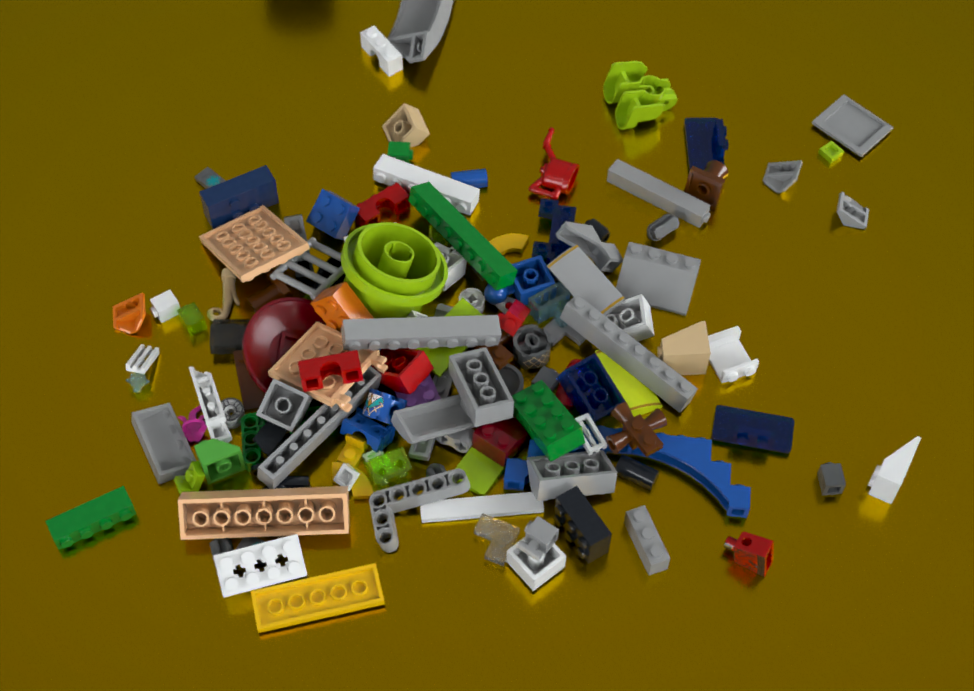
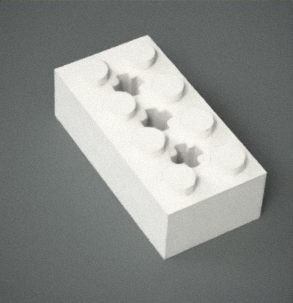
(254, 578)

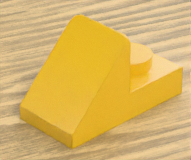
(354, 448)

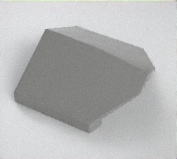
(782, 175)
(851, 212)

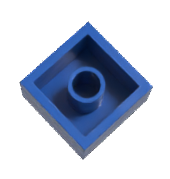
(333, 214)

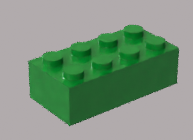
(547, 420)

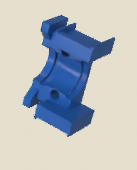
(376, 434)

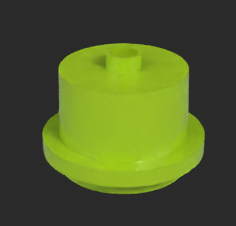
(393, 268)

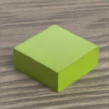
(831, 152)

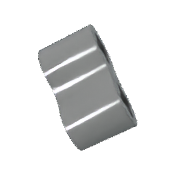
(459, 440)

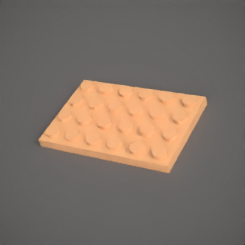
(254, 243)

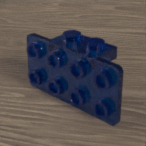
(705, 141)
(753, 429)

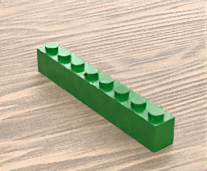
(462, 236)

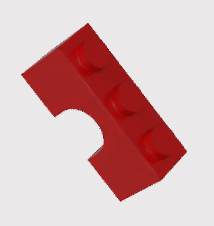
(391, 198)
(315, 370)

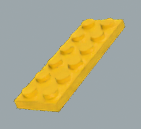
(317, 597)

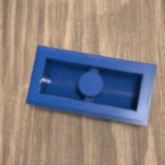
(475, 178)

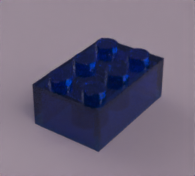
(590, 388)

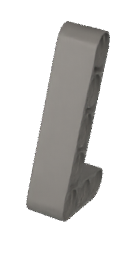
(411, 500)

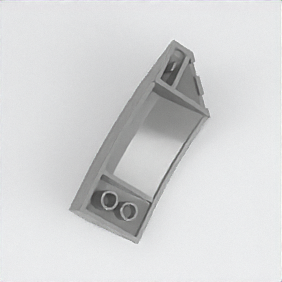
(419, 27)

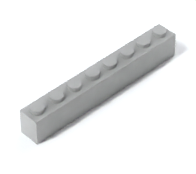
(420, 332)
(628, 353)
(313, 433)

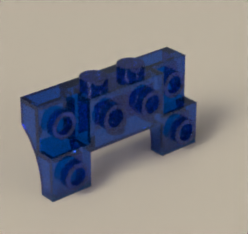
(559, 215)

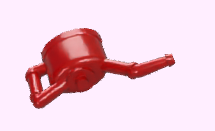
(555, 175)

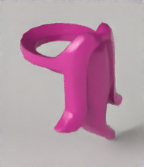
(193, 428)

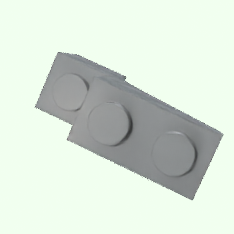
(603, 254)

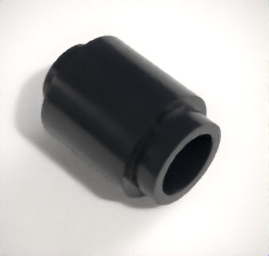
(600, 229)

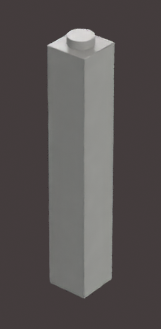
(659, 193)

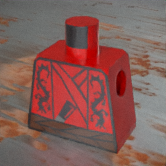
(752, 552)

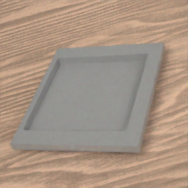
(852, 125)

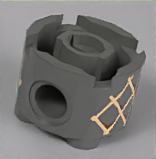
(531, 347)

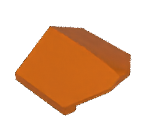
(129, 314)

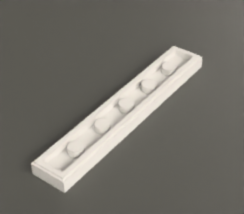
(474, 507)

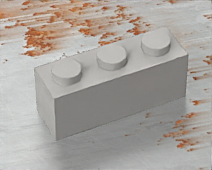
(646, 540)

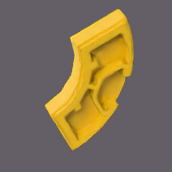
(510, 243)
(362, 487)

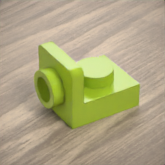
(192, 479)

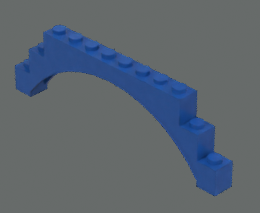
(678, 451)

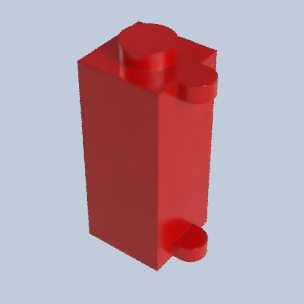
(514, 316)

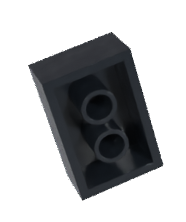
(582, 525)

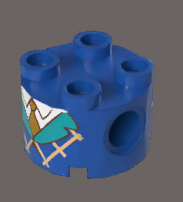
(382, 406)

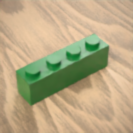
(91, 517)

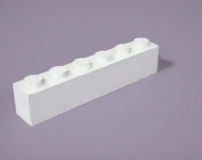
(392, 171)

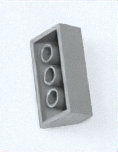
(590, 473)

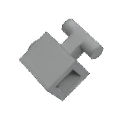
(540, 536)

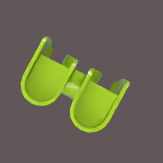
(638, 96)

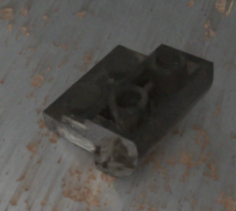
(227, 335)

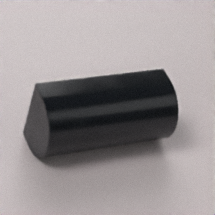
(636, 472)

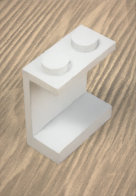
(729, 356)

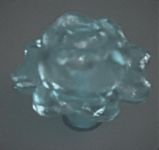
(137, 381)

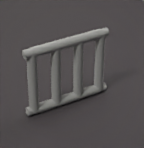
(325, 283)

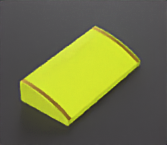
(636, 394)

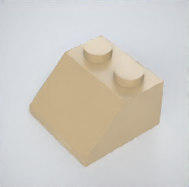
(406, 126)

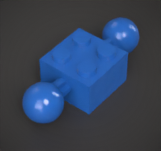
(530, 279)

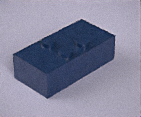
(239, 196)

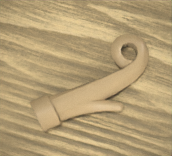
(229, 295)

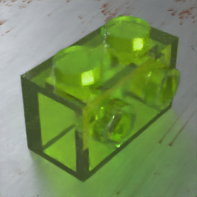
(387, 466)

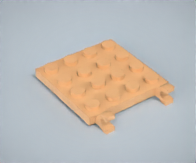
(320, 342)

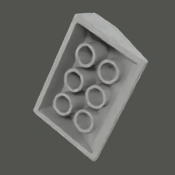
(660, 276)

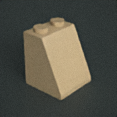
(686, 350)

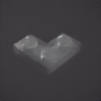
(501, 536)

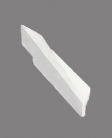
(210, 405)

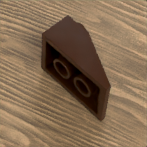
(251, 394)

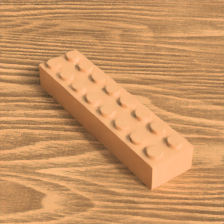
(264, 512)

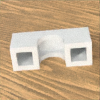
(375, 43)

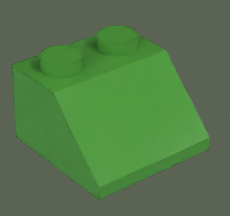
(219, 459)

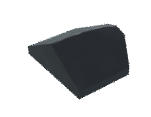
(270, 437)

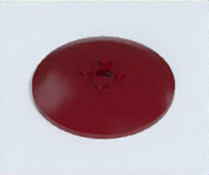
(273, 333)

